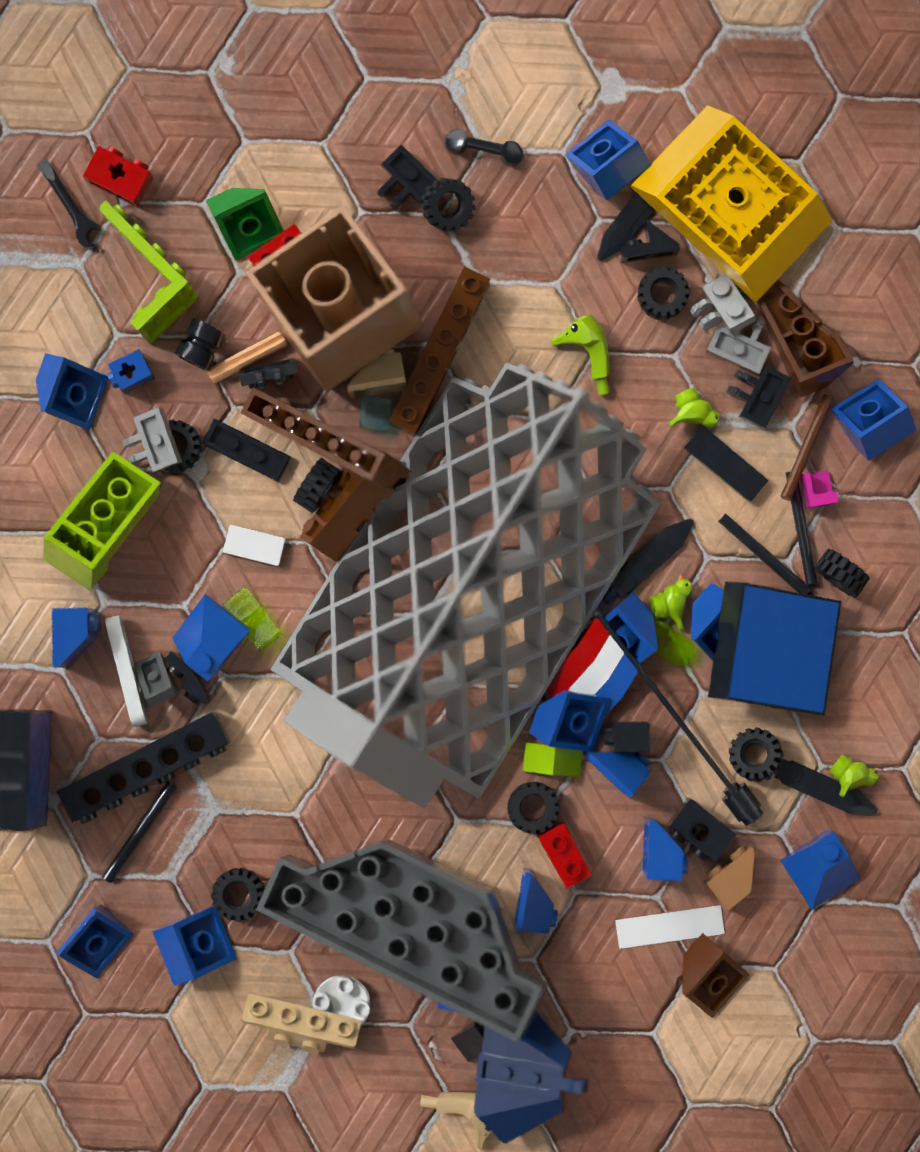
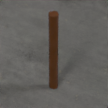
(807, 447)

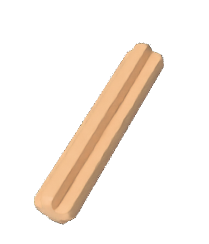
(247, 357)

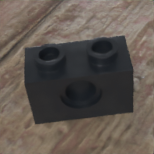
(627, 736)
(717, 835)

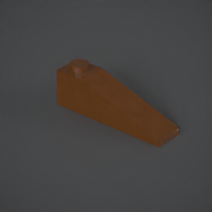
(805, 345)

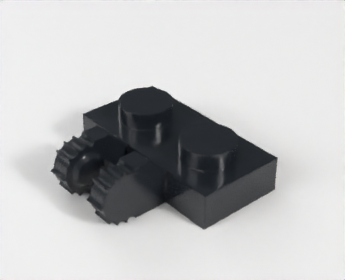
(408, 174)
(279, 371)
(764, 397)

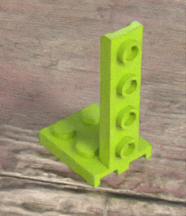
(169, 300)

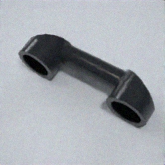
(510, 152)

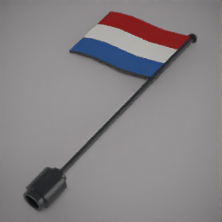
(607, 669)

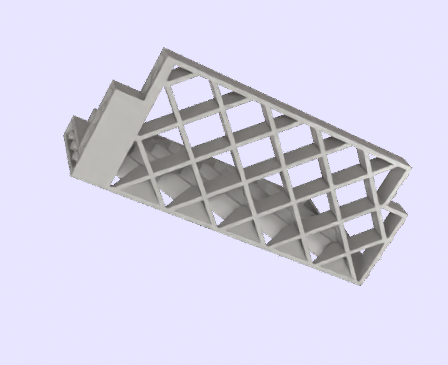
(476, 565)

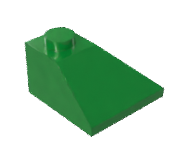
(245, 219)

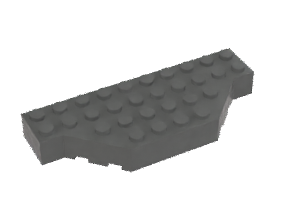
(413, 926)

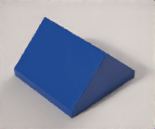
(95, 941)

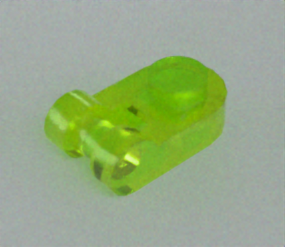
(679, 648)

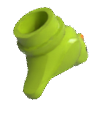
(694, 410)
(671, 601)
(852, 774)

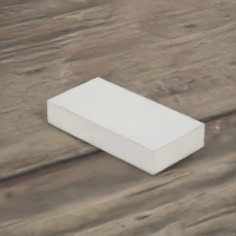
(254, 545)

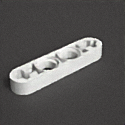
(126, 671)

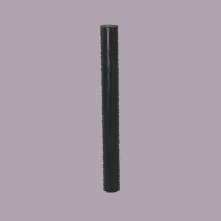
(803, 536)
(763, 554)
(139, 832)

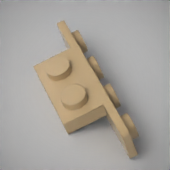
(300, 1025)

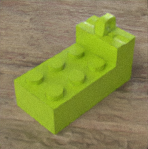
(99, 520)

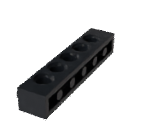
(75, 795)

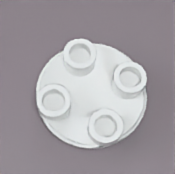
(343, 997)

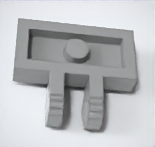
(728, 306)
(740, 349)
(156, 440)

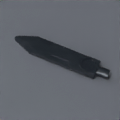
(624, 226)
(648, 559)
(823, 788)

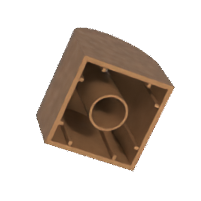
(335, 298)

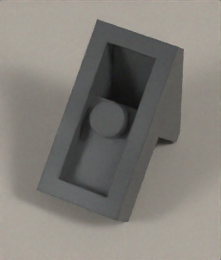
(155, 679)

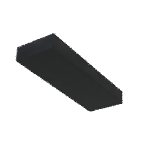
(246, 450)
(726, 464)

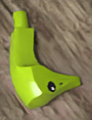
(589, 334)

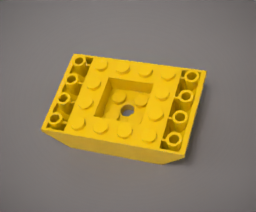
(748, 239)

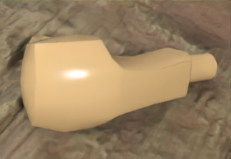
(459, 1103)

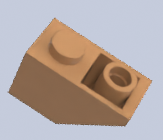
(733, 879)

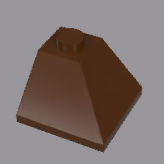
(710, 975)

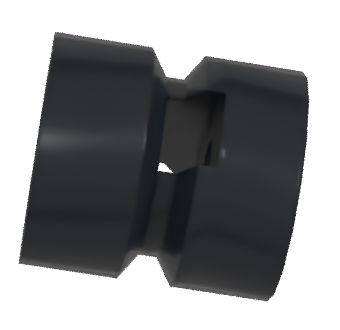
(200, 344)

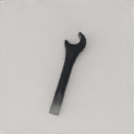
(82, 224)

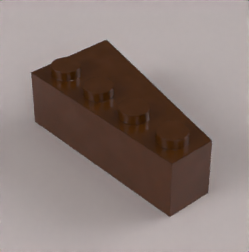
(344, 509)

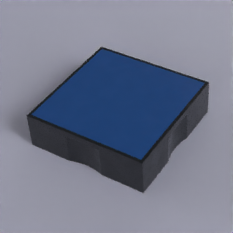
(774, 648)
(24, 769)

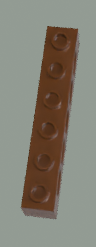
(439, 351)
(321, 438)

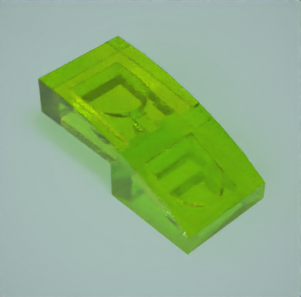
(250, 613)

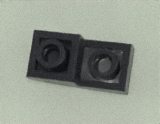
(193, 684)

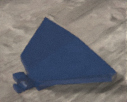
(522, 1080)

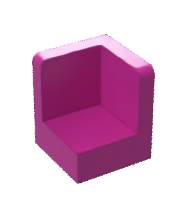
(817, 490)

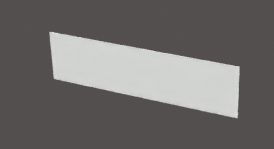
(669, 926)

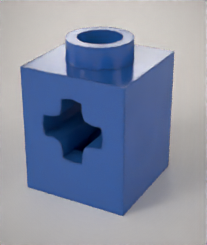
(141, 375)

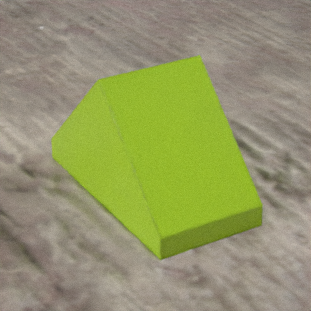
(552, 760)

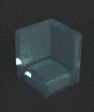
(375, 413)

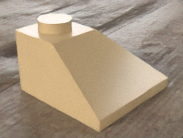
(379, 377)

